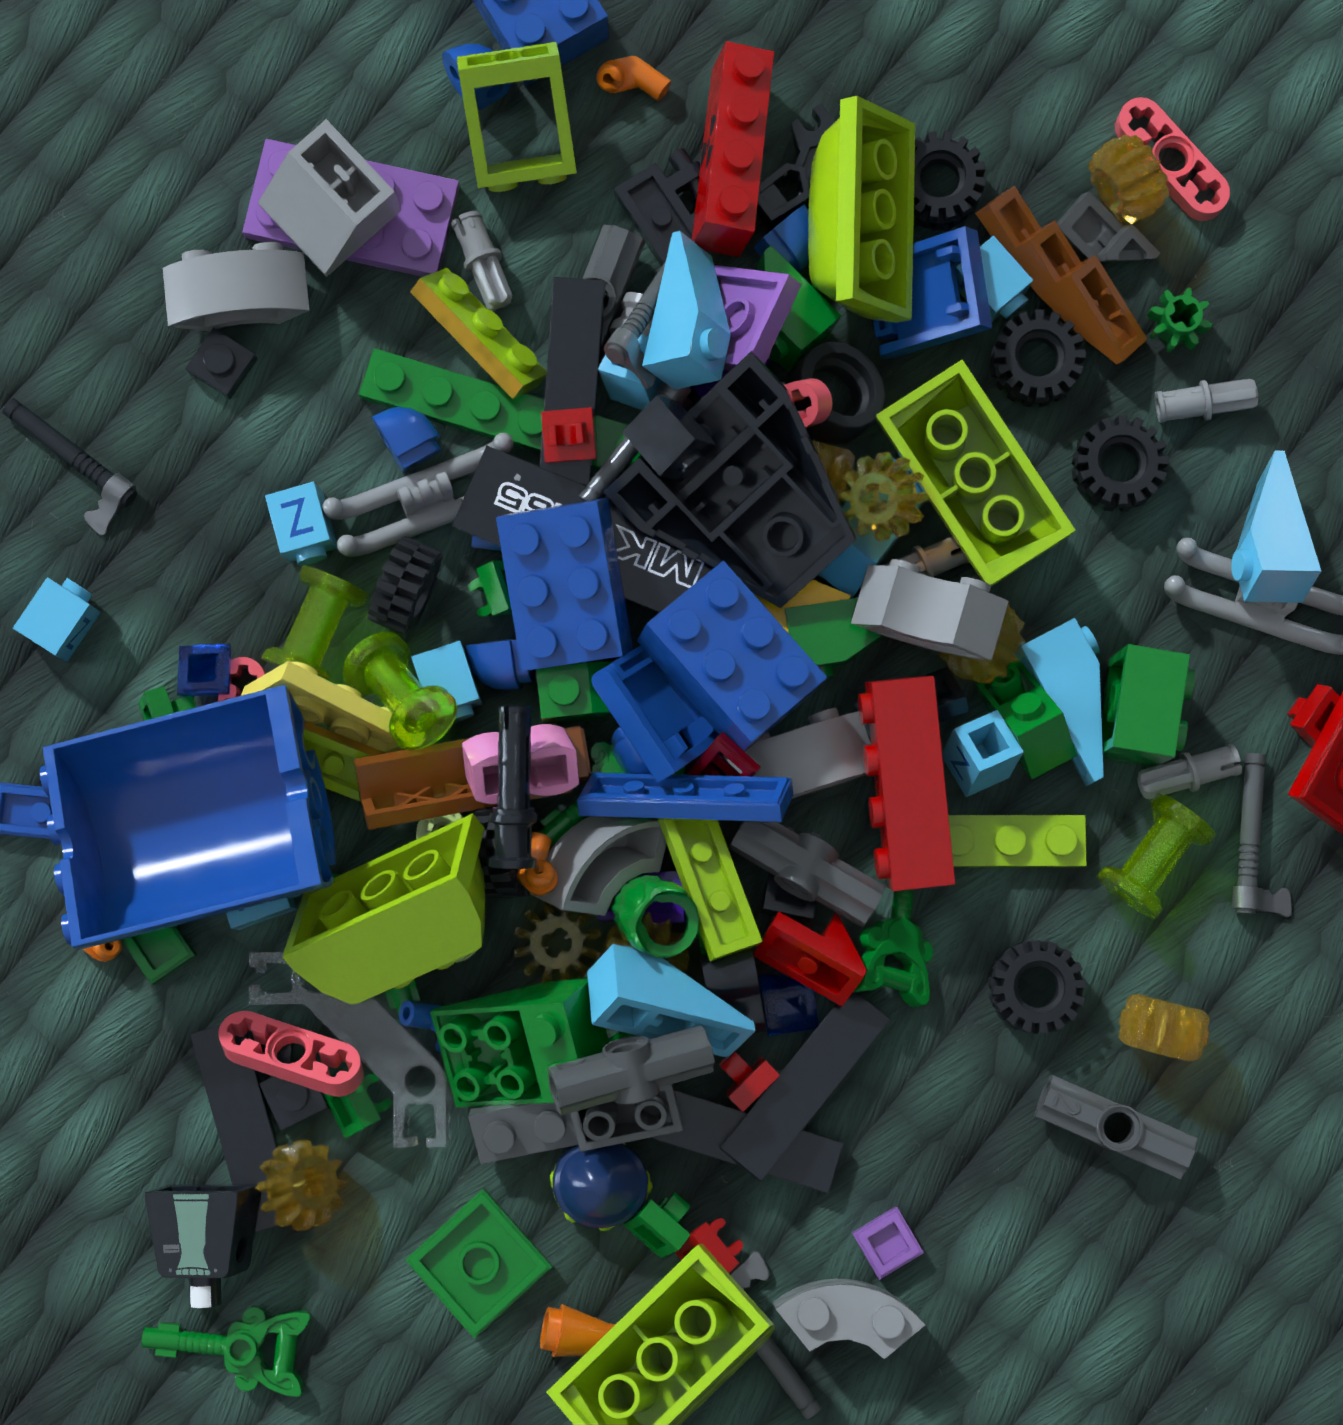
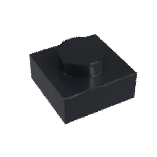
(221, 363)

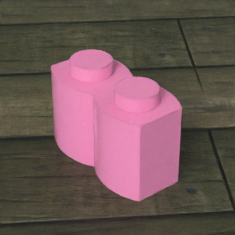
(552, 763)

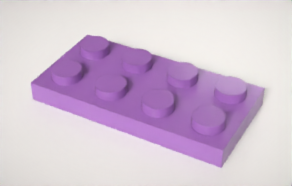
(406, 244)

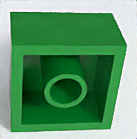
(1145, 705)

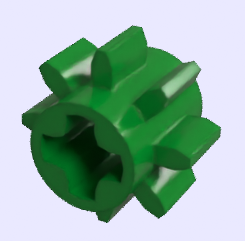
(1179, 333)

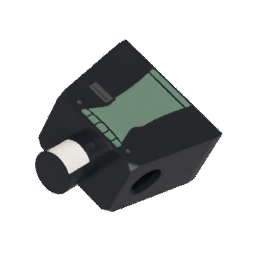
(202, 1235)

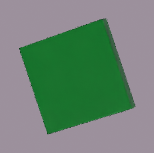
(479, 1263)

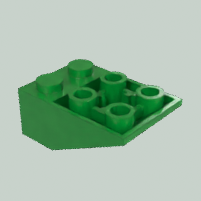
(506, 1041)

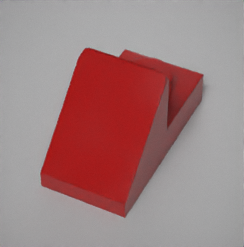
(821, 962)

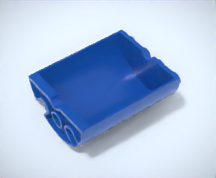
(187, 817)

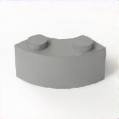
(235, 287)
(929, 610)
(814, 755)
(600, 858)
(848, 1311)

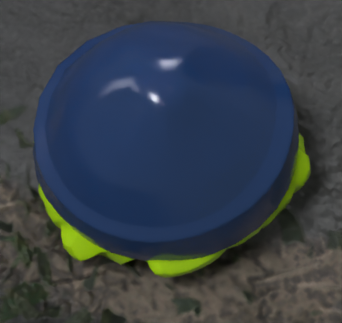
(600, 1185)

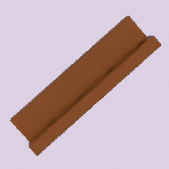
(416, 785)

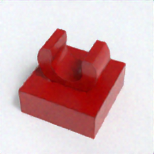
(569, 435)
(1312, 713)
(749, 1081)
(707, 1235)

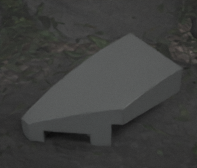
(1097, 232)

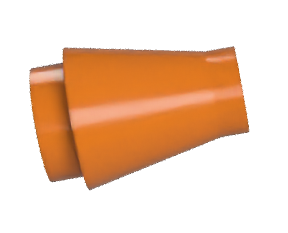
(570, 1331)

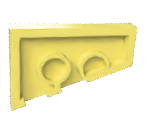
(331, 705)

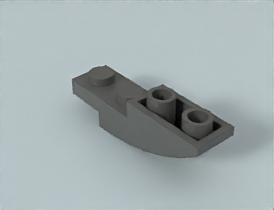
(533, 1128)

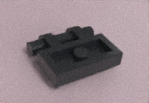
(655, 205)

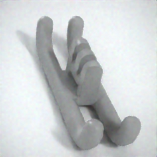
(424, 498)
(1261, 616)

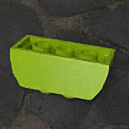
(864, 212)
(975, 474)
(393, 916)
(666, 1350)

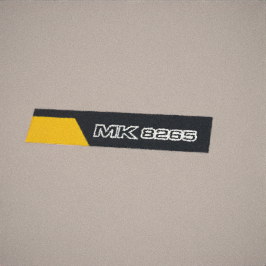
(650, 568)

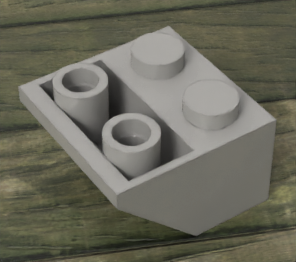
(328, 198)

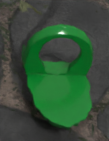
(637, 897)

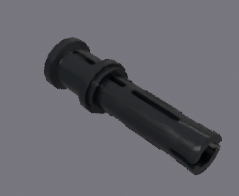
(513, 812)

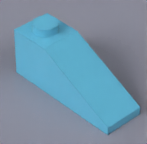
(689, 319)
(1275, 547)
(1070, 674)
(654, 998)

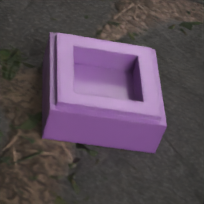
(887, 1242)

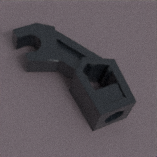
(771, 205)

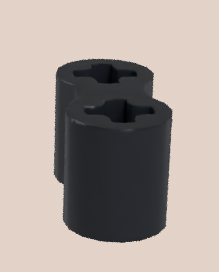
(736, 983)

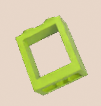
(509, 67)

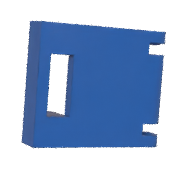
(936, 301)
(652, 711)

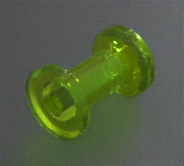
(316, 620)
(418, 712)
(1156, 855)

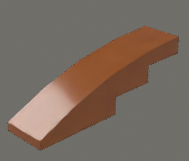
(1067, 285)

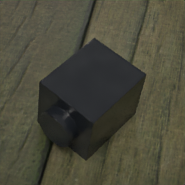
(669, 439)

